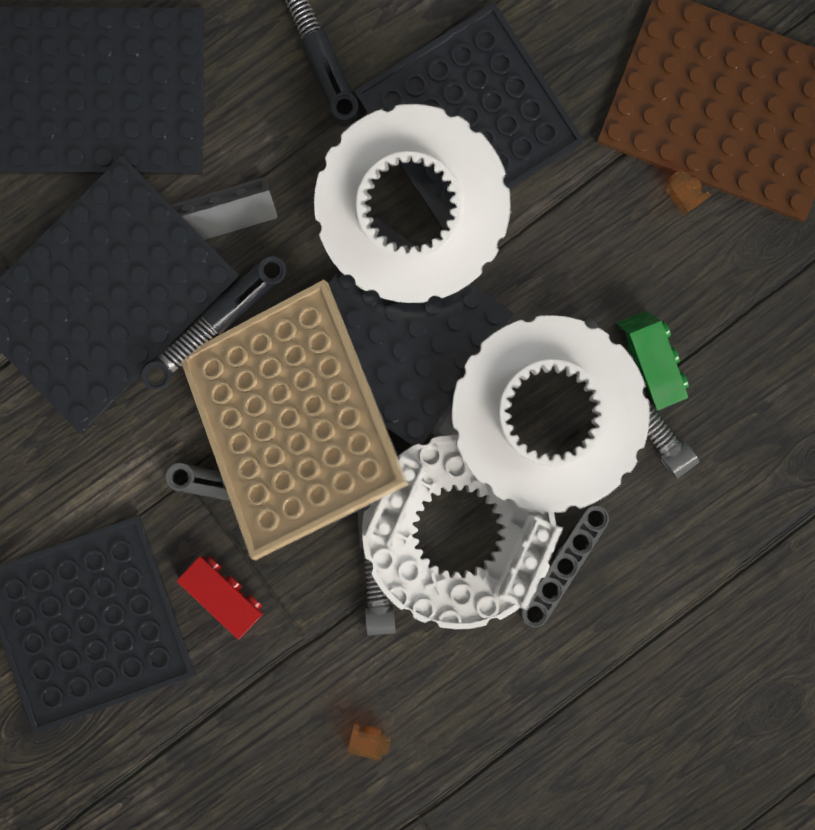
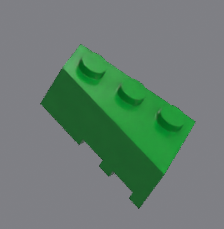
(655, 359)

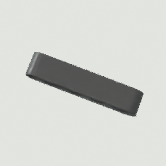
(576, 557)

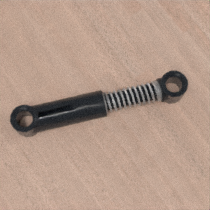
(322, 61)
(215, 319)

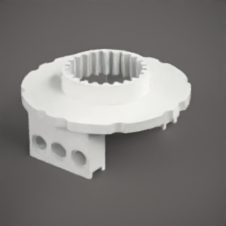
(475, 178)
(485, 436)
(454, 600)

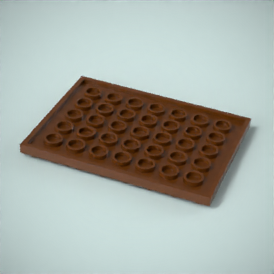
(721, 105)

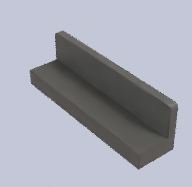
(229, 208)

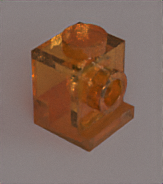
(686, 191)
(368, 742)

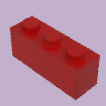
(221, 596)

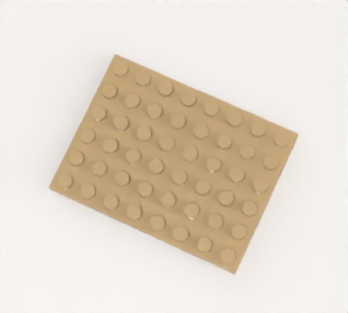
(292, 421)

